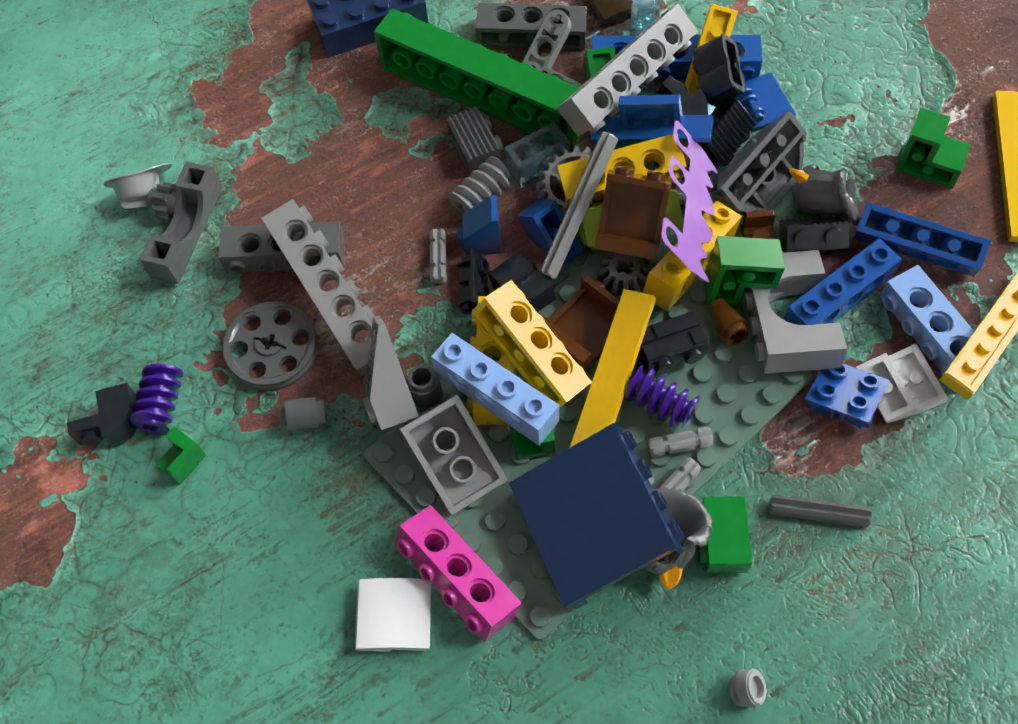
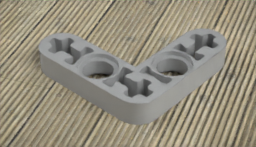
(545, 63)

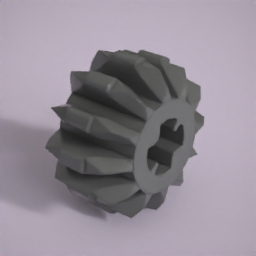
(623, 273)

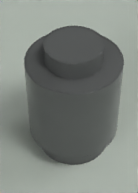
(424, 386)
(303, 414)

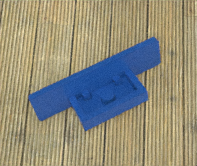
(654, 117)

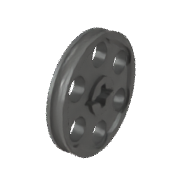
(274, 357)

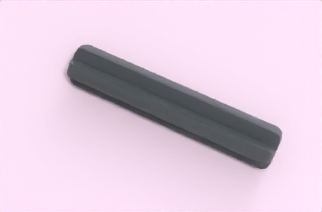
(820, 511)

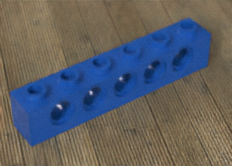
(748, 47)

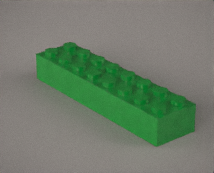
(472, 74)

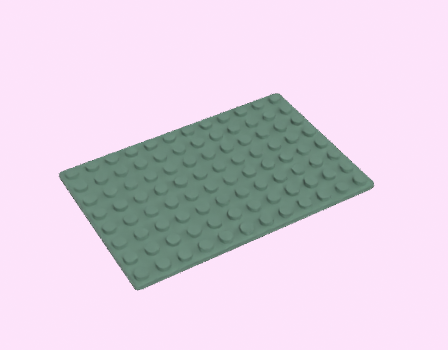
(733, 403)

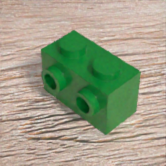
(729, 539)

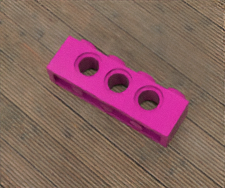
(455, 555)

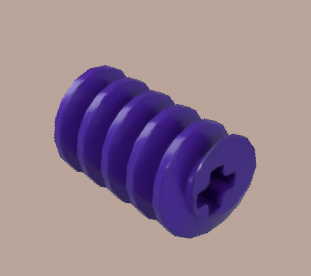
(153, 398)
(661, 398)

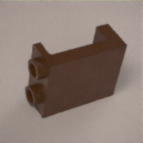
(633, 212)
(585, 322)

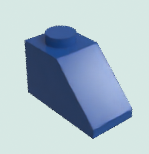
(542, 223)
(481, 228)

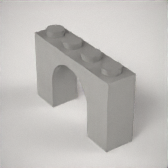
(787, 345)

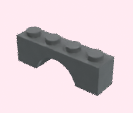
(170, 252)

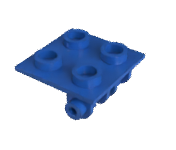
(764, 100)
(848, 393)

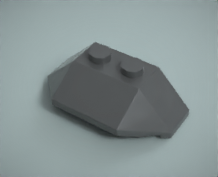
(760, 170)

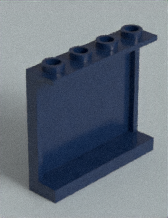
(595, 515)

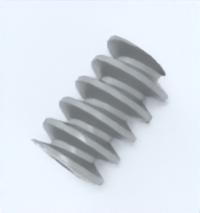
(480, 185)

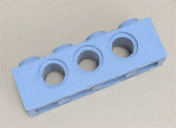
(934, 311)
(496, 389)

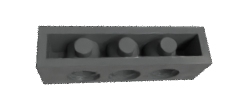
(519, 23)
(239, 241)

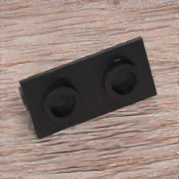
(472, 270)

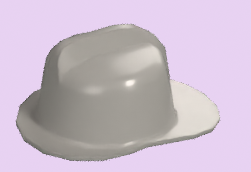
(134, 188)

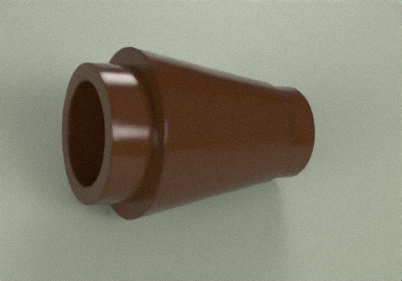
(728, 323)

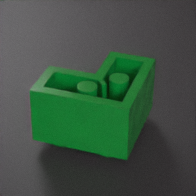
(930, 153)
(742, 264)

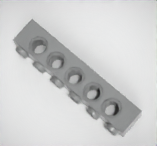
(627, 71)
(286, 222)

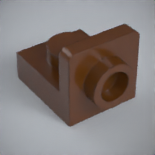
(759, 224)

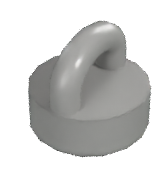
(748, 688)

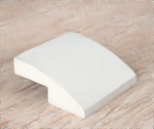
(911, 383)
(393, 614)

